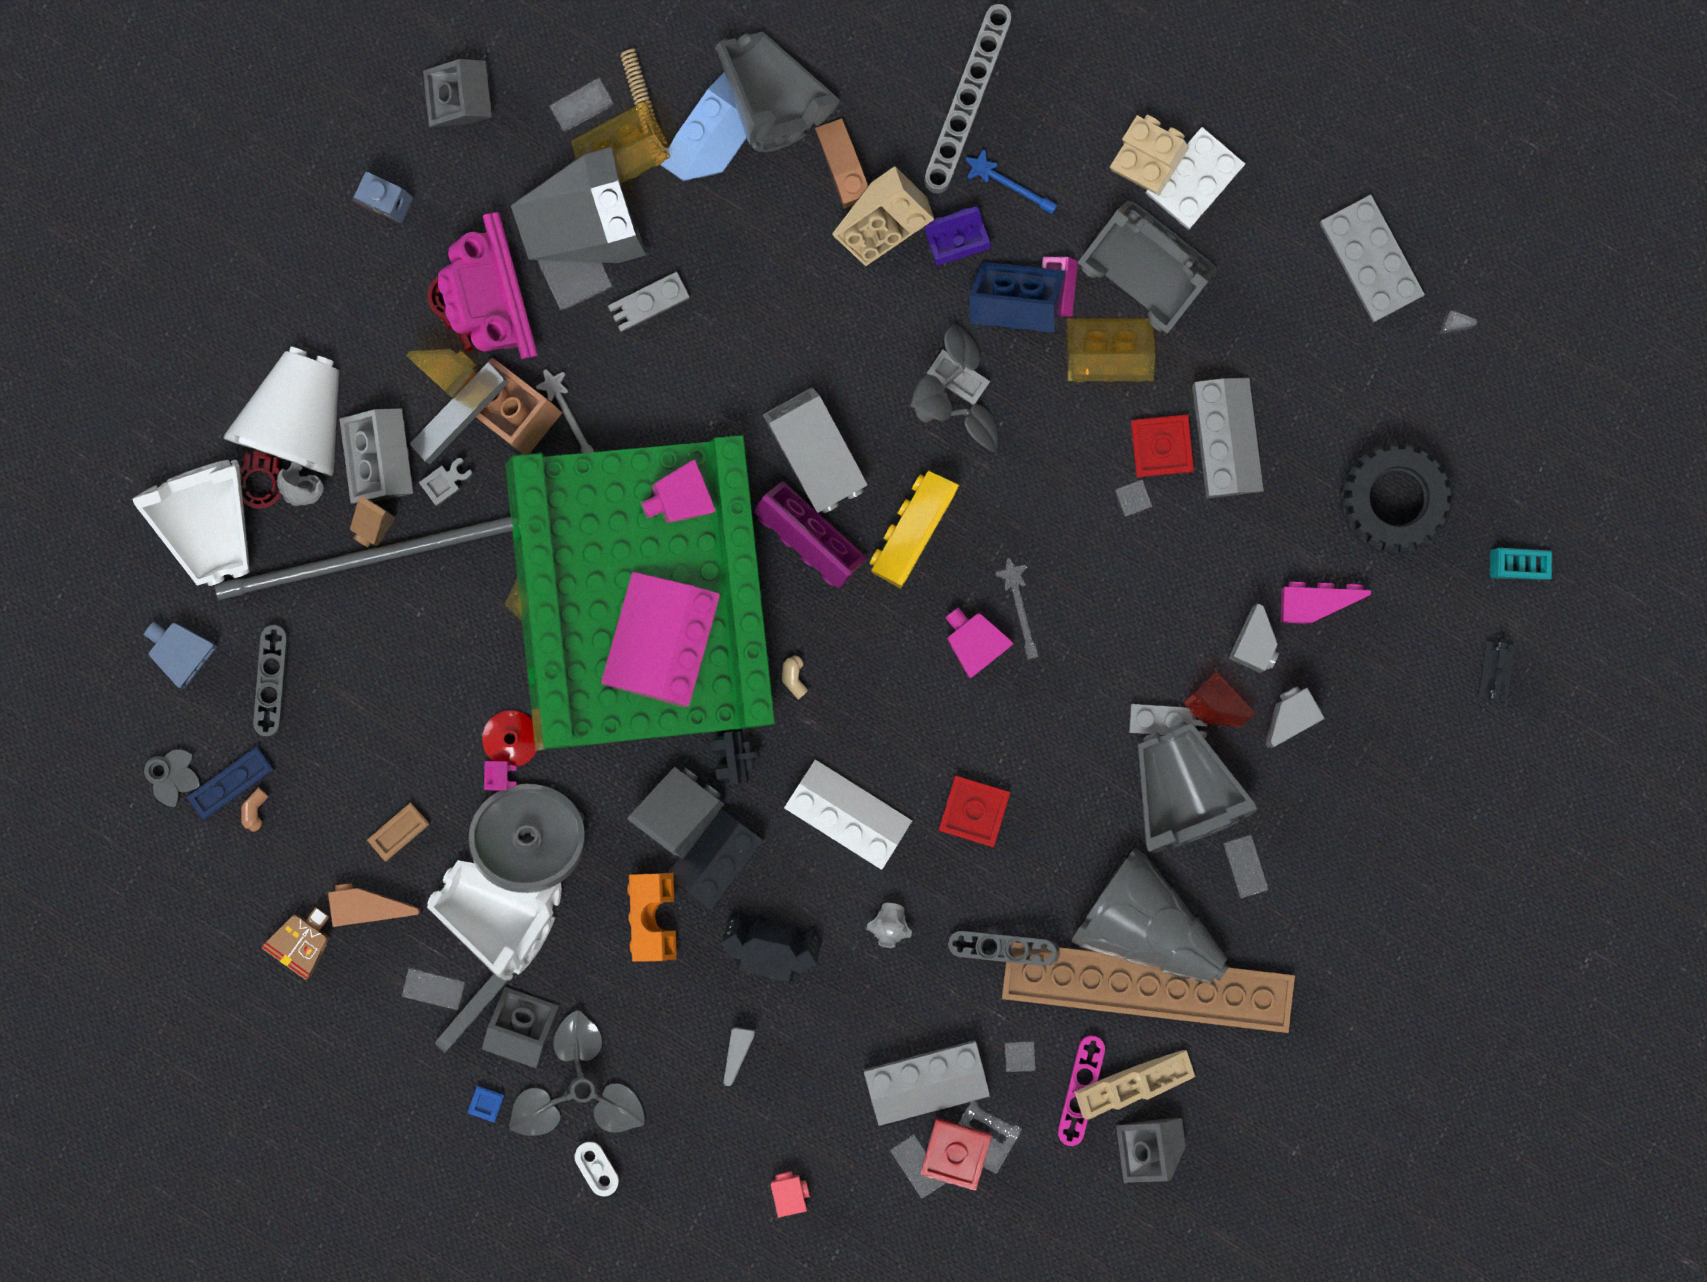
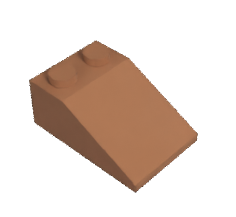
(518, 413)

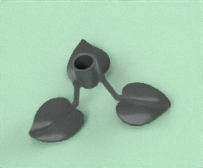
(932, 402)
(618, 1106)

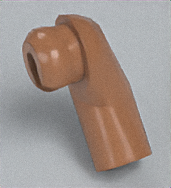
(249, 810)

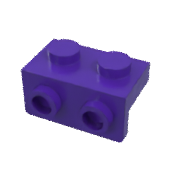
(957, 235)

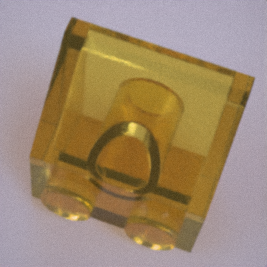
(445, 368)

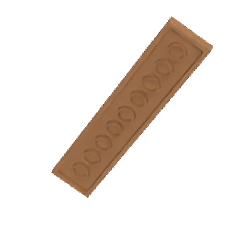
(1114, 985)

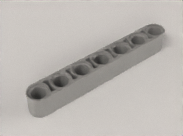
(968, 85)

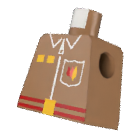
(300, 942)

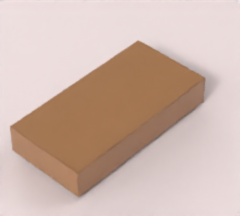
(398, 832)

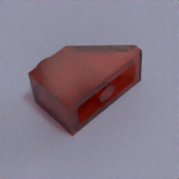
(1218, 703)

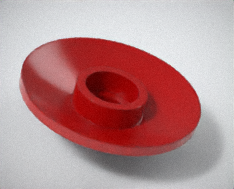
(494, 738)

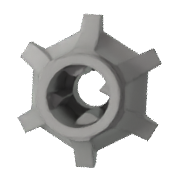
(890, 925)

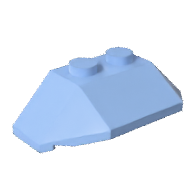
(708, 135)

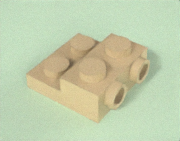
(1149, 154)

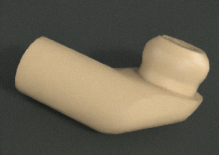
(790, 676)

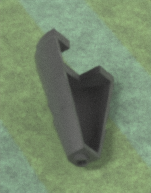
(1150, 925)

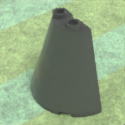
(772, 92)
(1186, 789)

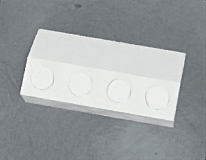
(848, 814)

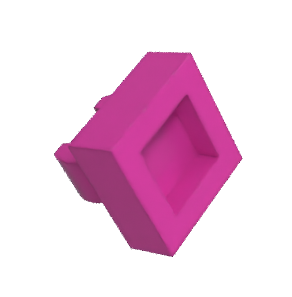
(496, 775)

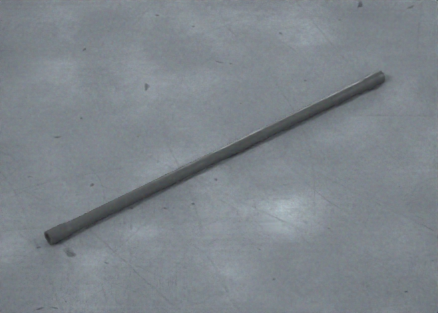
(242, 585)

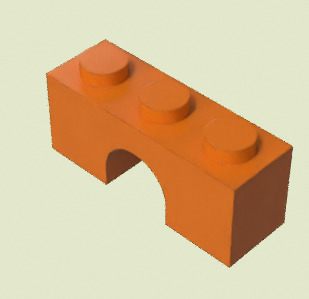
(647, 938)

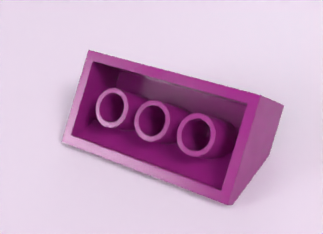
(809, 535)

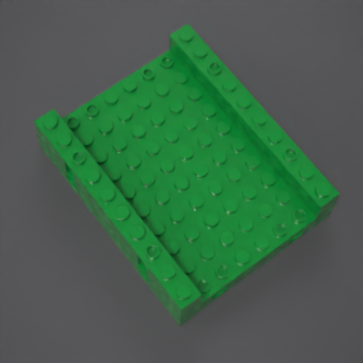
(575, 549)

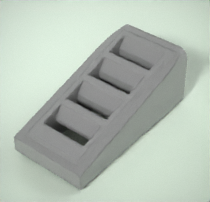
(738, 1047)

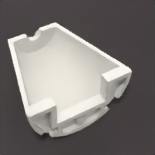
(293, 412)
(201, 520)
(494, 923)

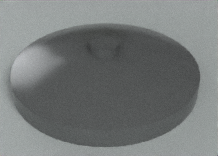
(526, 838)

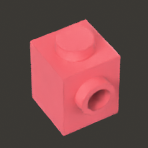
(789, 1194)

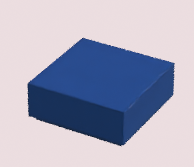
(486, 1104)

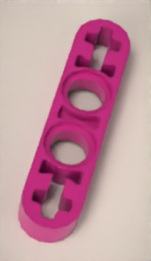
(1074, 1085)

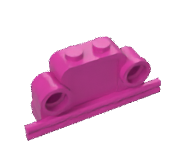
(484, 291)

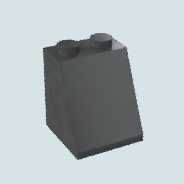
(677, 811)

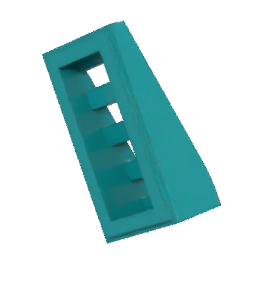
(1502, 564)

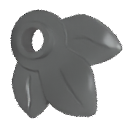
(176, 776)

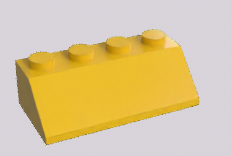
(914, 529)

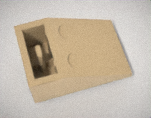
(883, 217)

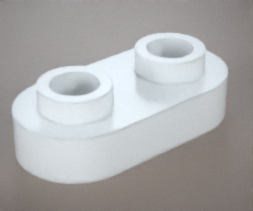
(595, 1169)

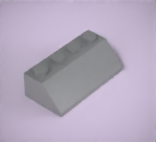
(1227, 437)
(926, 1083)

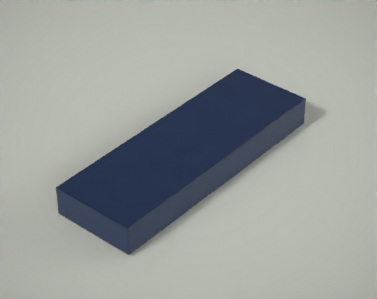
(230, 783)

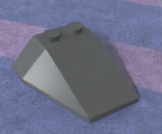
(580, 214)

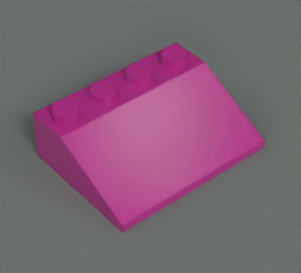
(660, 639)

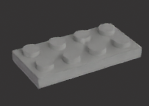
(1372, 258)

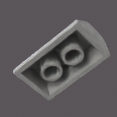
(376, 455)

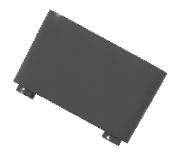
(1148, 264)

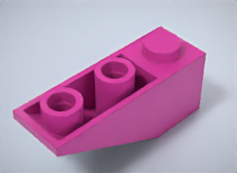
(1310, 604)

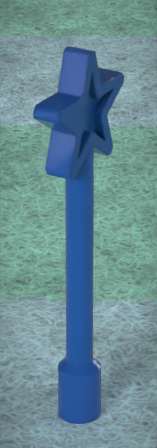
(983, 168)

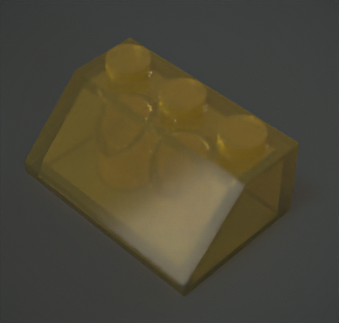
(634, 139)
(1110, 350)

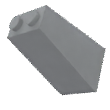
(815, 450)

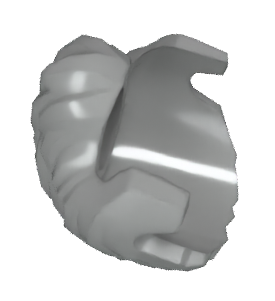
(299, 489)

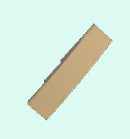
(1135, 1083)

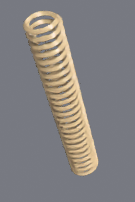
(635, 77)

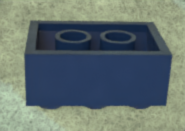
(1017, 297)

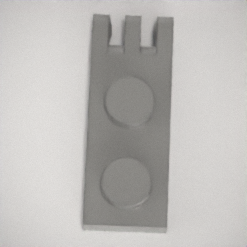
(650, 301)
(1153, 719)

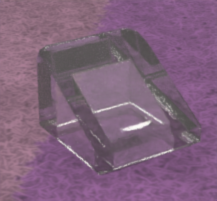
(1456, 322)

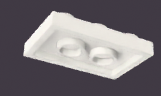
(1198, 179)

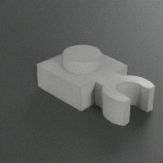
(442, 484)

